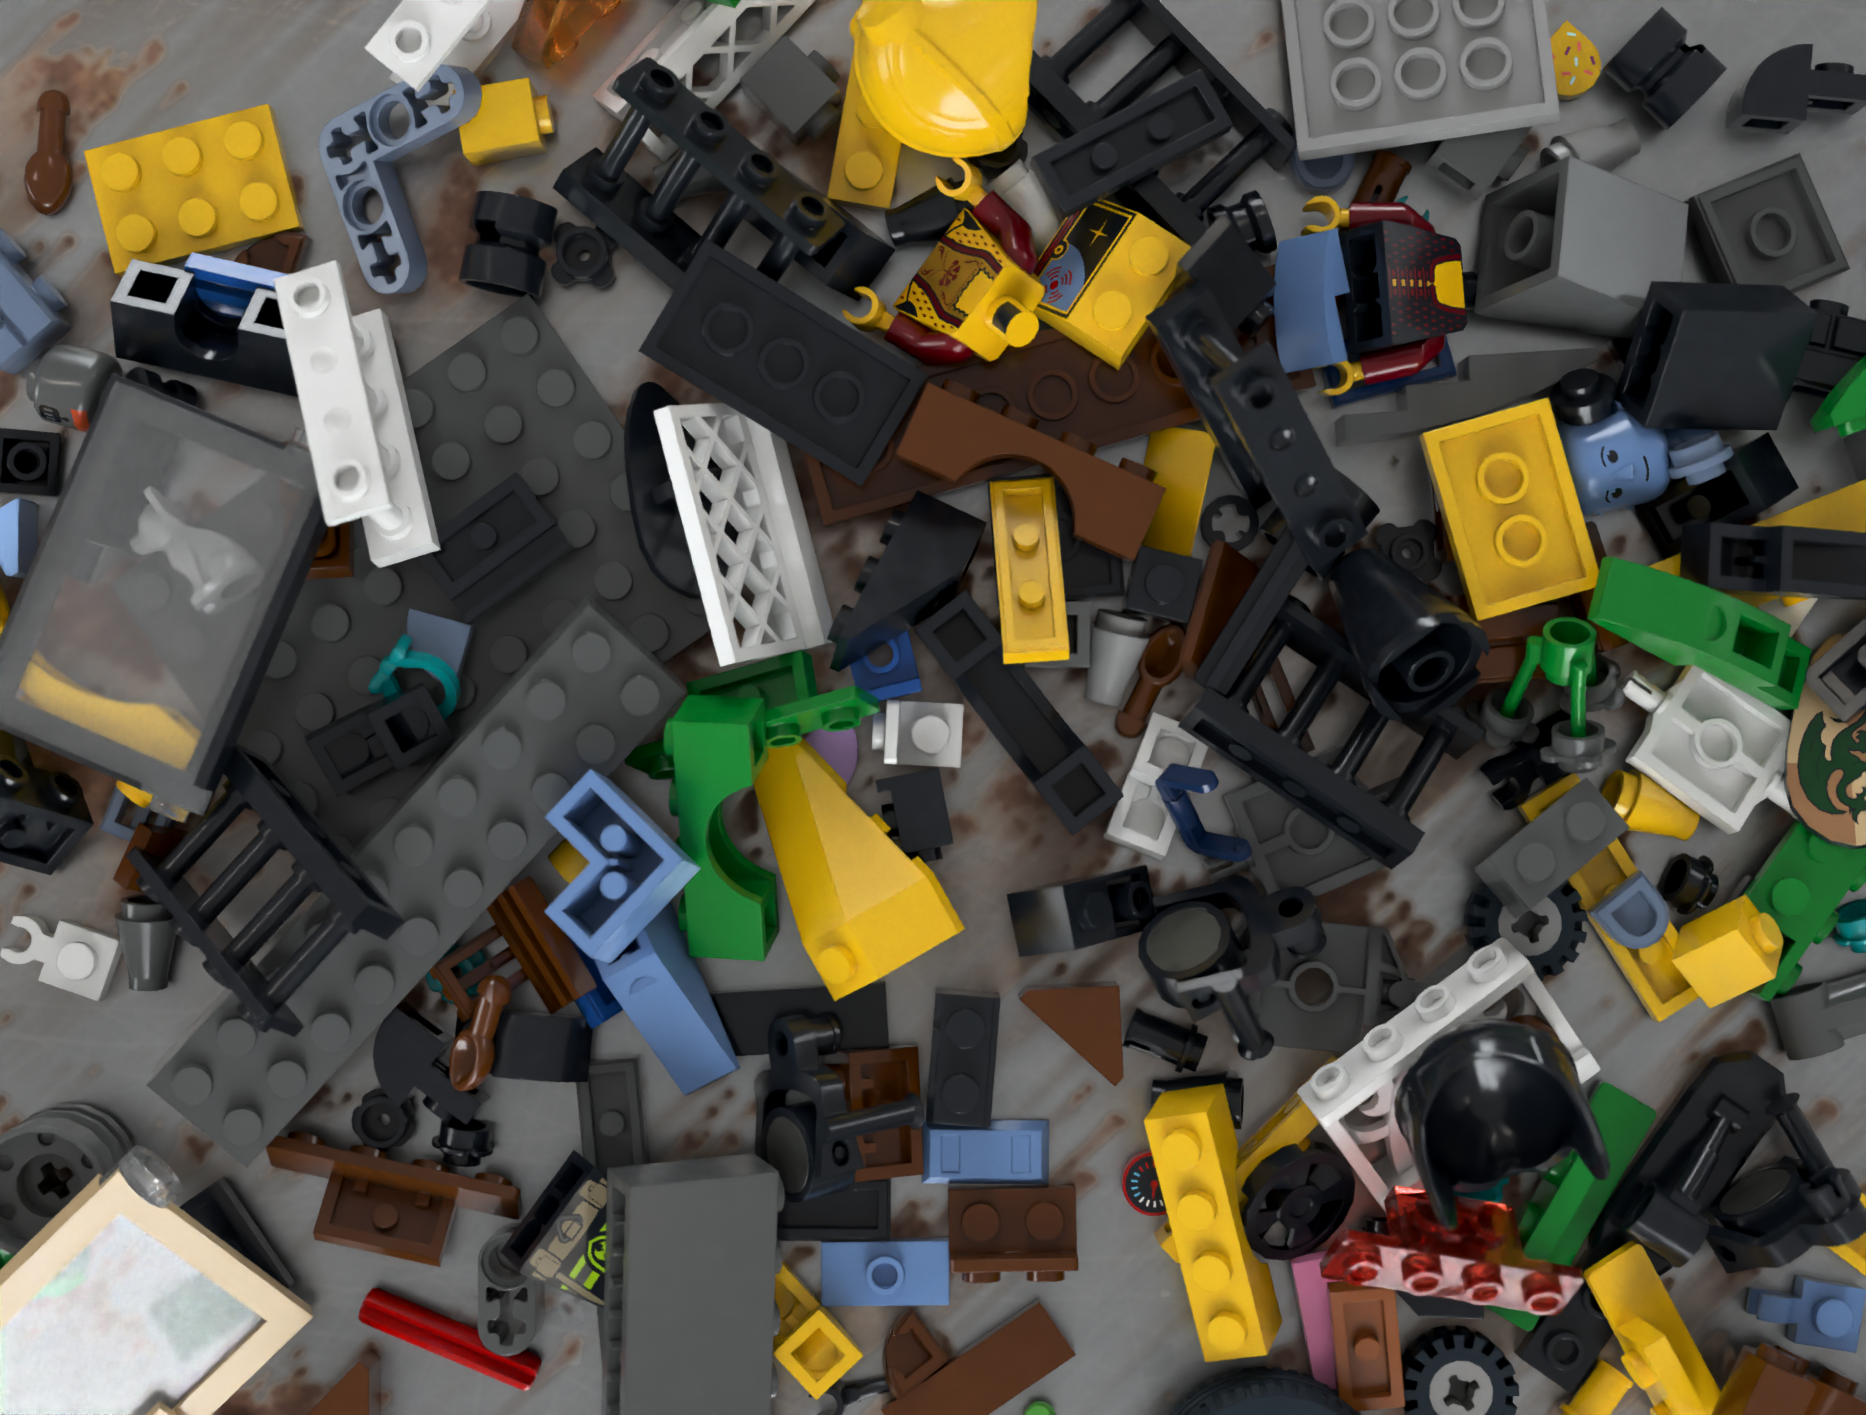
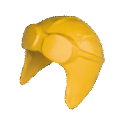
(946, 71)

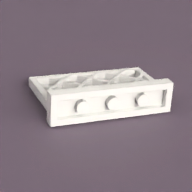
(773, 540)

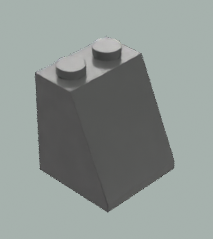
(1577, 249)

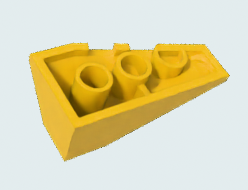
(847, 882)

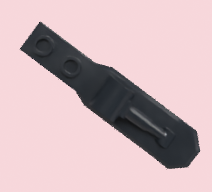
(1663, 1198)

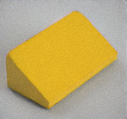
(1183, 468)

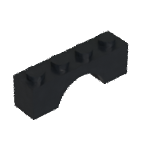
(1018, 714)

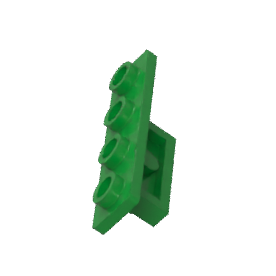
(790, 706)
(1800, 892)
(1570, 1197)

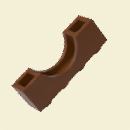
(1106, 501)

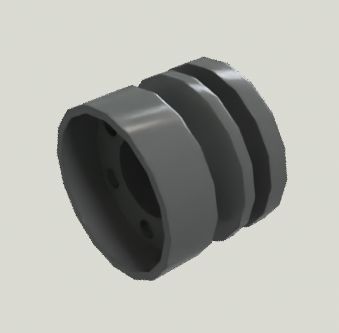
(36, 1148)

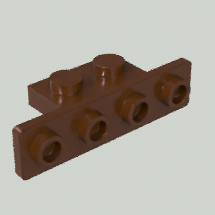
(390, 1203)

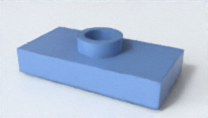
(885, 1272)

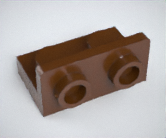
(874, 1079)
(1012, 1231)

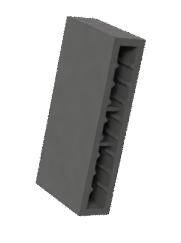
(691, 1287)

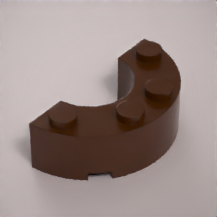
(1778, 1384)

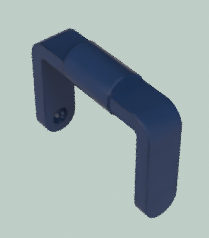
(1172, 788)

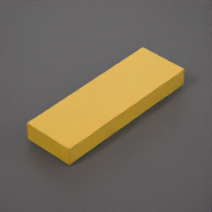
(1029, 571)

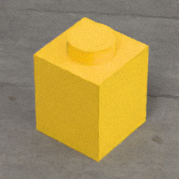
(507, 123)
(1728, 951)

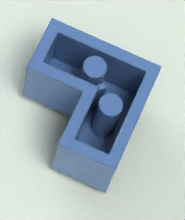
(629, 873)

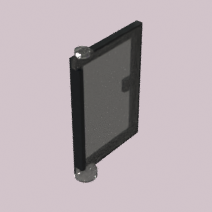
(159, 594)

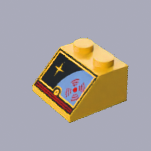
(1105, 276)

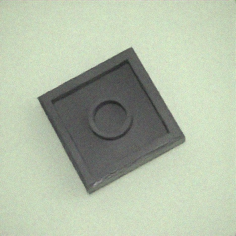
(1768, 229)

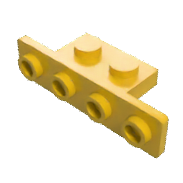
(1652, 1334)

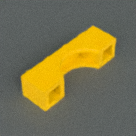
(1196, 1170)

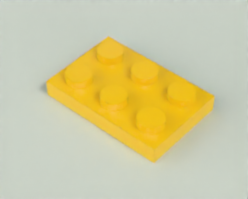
(194, 189)
(1510, 509)

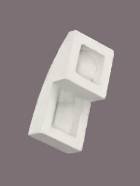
(1140, 816)

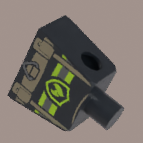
(565, 1233)

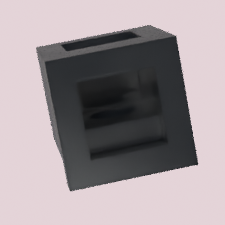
(917, 814)

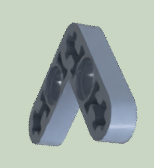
(373, 168)

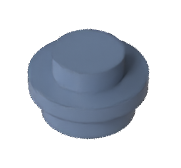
(1699, 458)

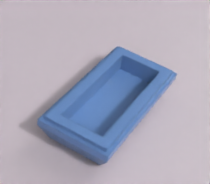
(986, 1155)

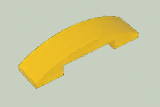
(809, 1337)

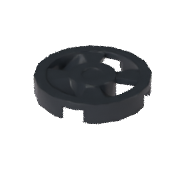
(1294, 1192)

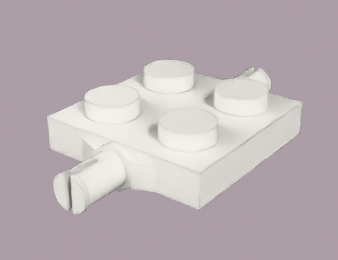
(1710, 745)

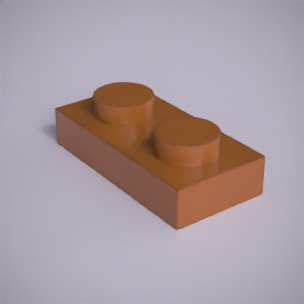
(1366, 1346)

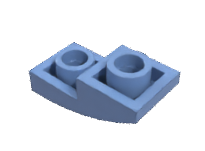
(1306, 314)

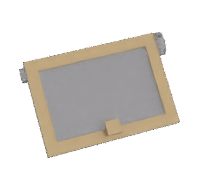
(135, 1306)

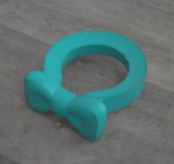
(400, 656)

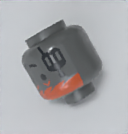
(70, 384)

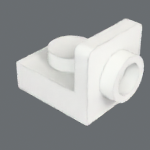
(919, 733)

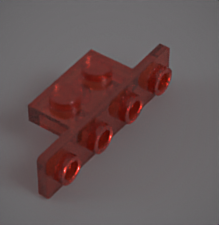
(1471, 1264)

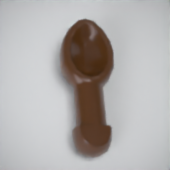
(48, 171)
(1157, 668)
(474, 1047)

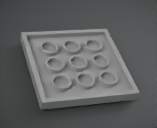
(1415, 71)

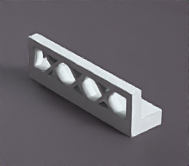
(687, 35)

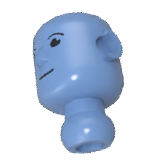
(1619, 460)

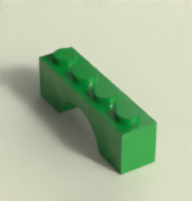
(717, 751)

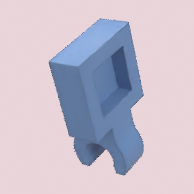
(1816, 1313)

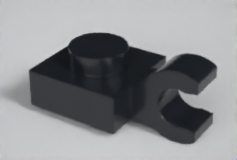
(1524, 766)

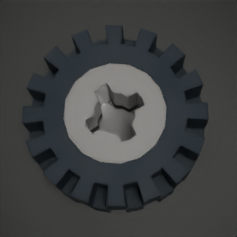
(1552, 939)
(1445, 1365)

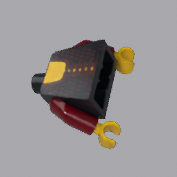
(1402, 288)

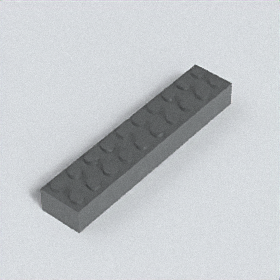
(437, 863)

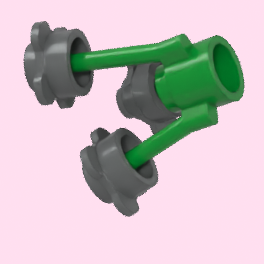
(1589, 685)

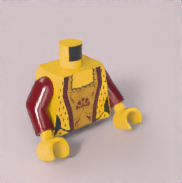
(971, 289)

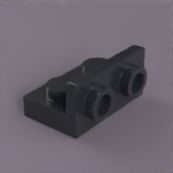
(39, 816)

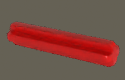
(445, 1338)

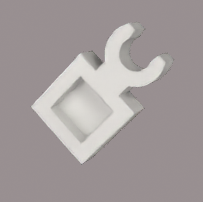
(73, 957)

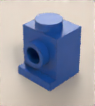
(893, 680)

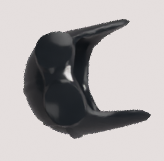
(1493, 1106)

